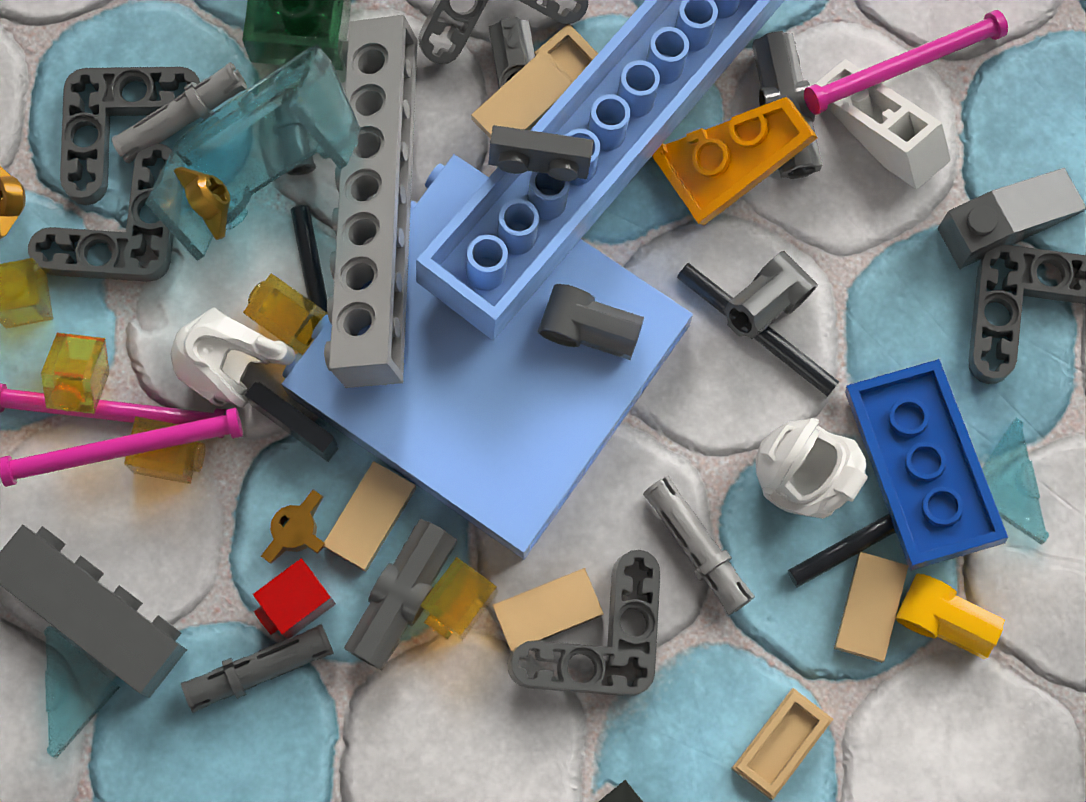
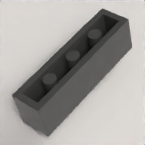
(87, 611)

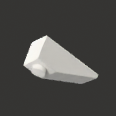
(891, 129)

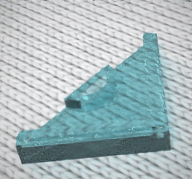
(1014, 484)
(73, 691)

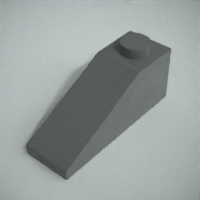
(1009, 215)

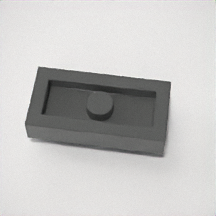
(527, 150)

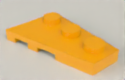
(728, 160)

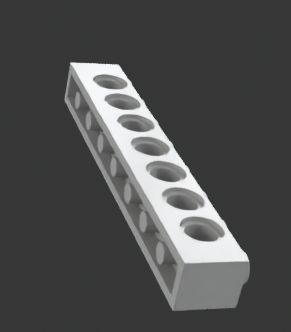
(380, 79)

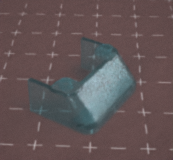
(257, 141)

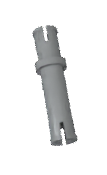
(191, 105)
(704, 553)

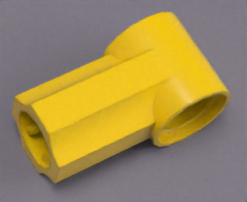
(937, 612)

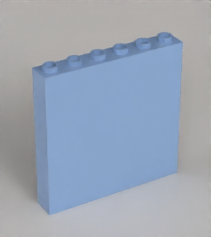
(503, 421)

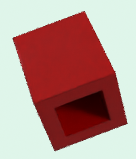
(292, 600)

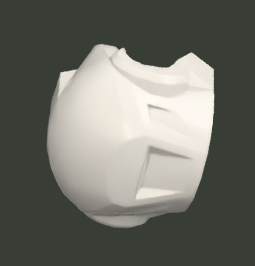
(215, 354)
(809, 469)

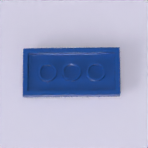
(925, 465)

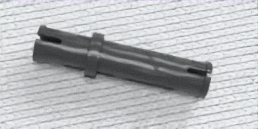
(249, 671)

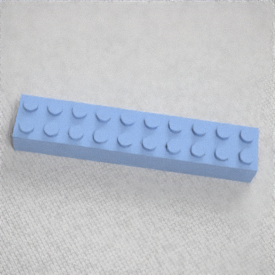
(627, 103)

